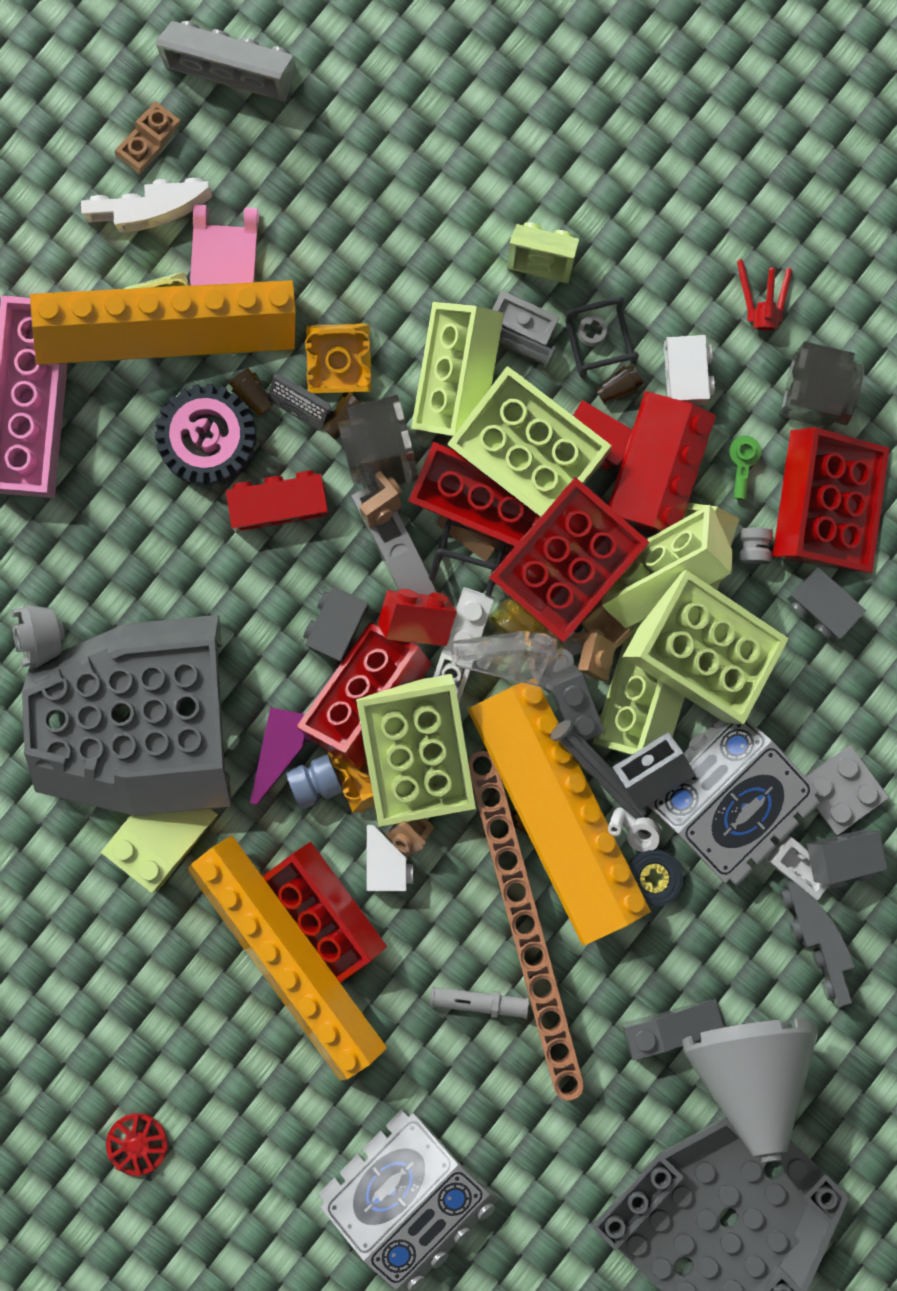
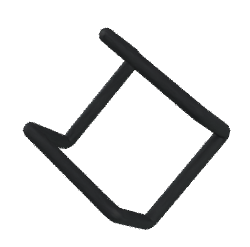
(631, 356)
(442, 552)

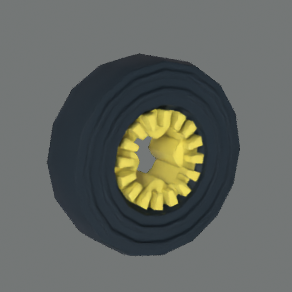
(664, 864)

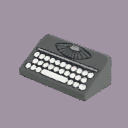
(299, 402)

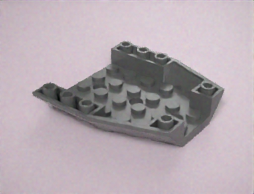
(156, 756)
(677, 1208)

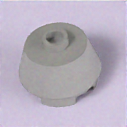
(37, 635)

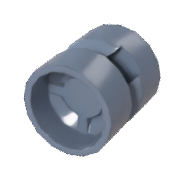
(314, 782)

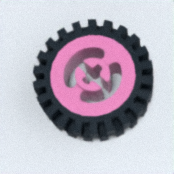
(177, 423)

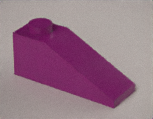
(279, 749)

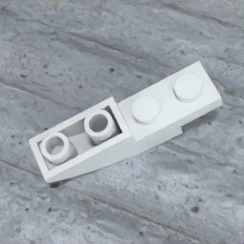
(161, 205)
(469, 623)

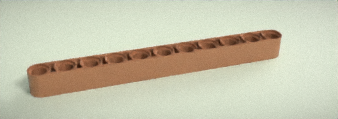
(523, 940)

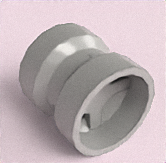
(756, 545)

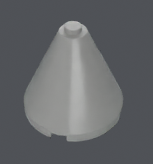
(756, 1078)

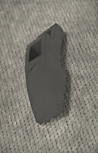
(816, 928)

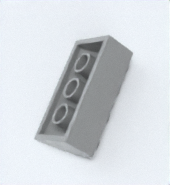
(227, 59)

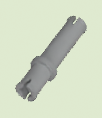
(480, 1002)

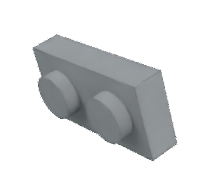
(526, 318)

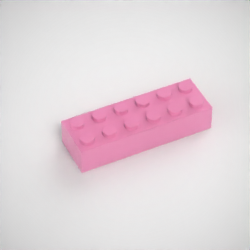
(29, 407)

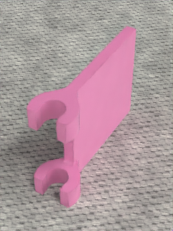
(223, 252)

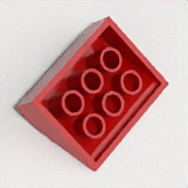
(831, 500)
(568, 560)
(325, 911)

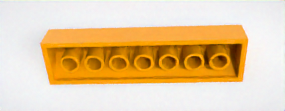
(162, 322)
(559, 812)
(286, 958)

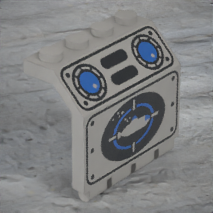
(736, 799)
(406, 1202)

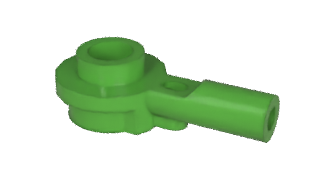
(744, 454)

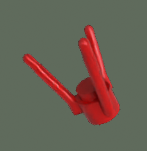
(766, 315)

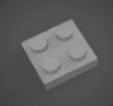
(845, 790)

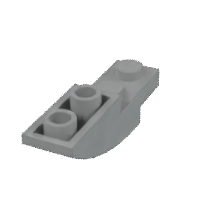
(397, 550)

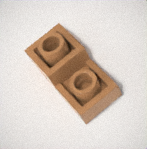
(148, 137)

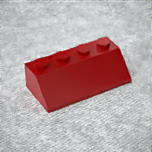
(661, 462)
(468, 496)
(367, 669)

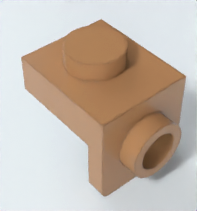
(383, 504)
(603, 621)
(596, 654)
(410, 835)

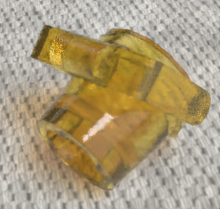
(512, 618)

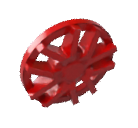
(136, 1144)

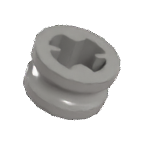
(597, 339)

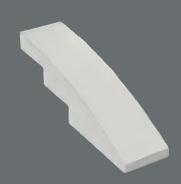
(794, 863)

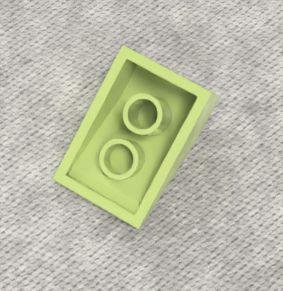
(542, 252)
(156, 844)

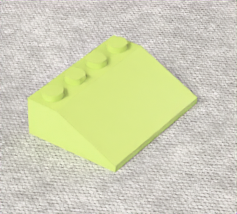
(528, 442)
(707, 648)
(416, 751)

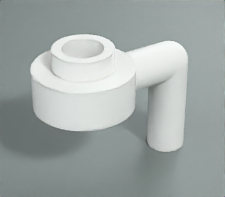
(636, 839)

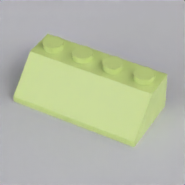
(455, 365)
(689, 545)

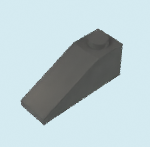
(667, 1029)

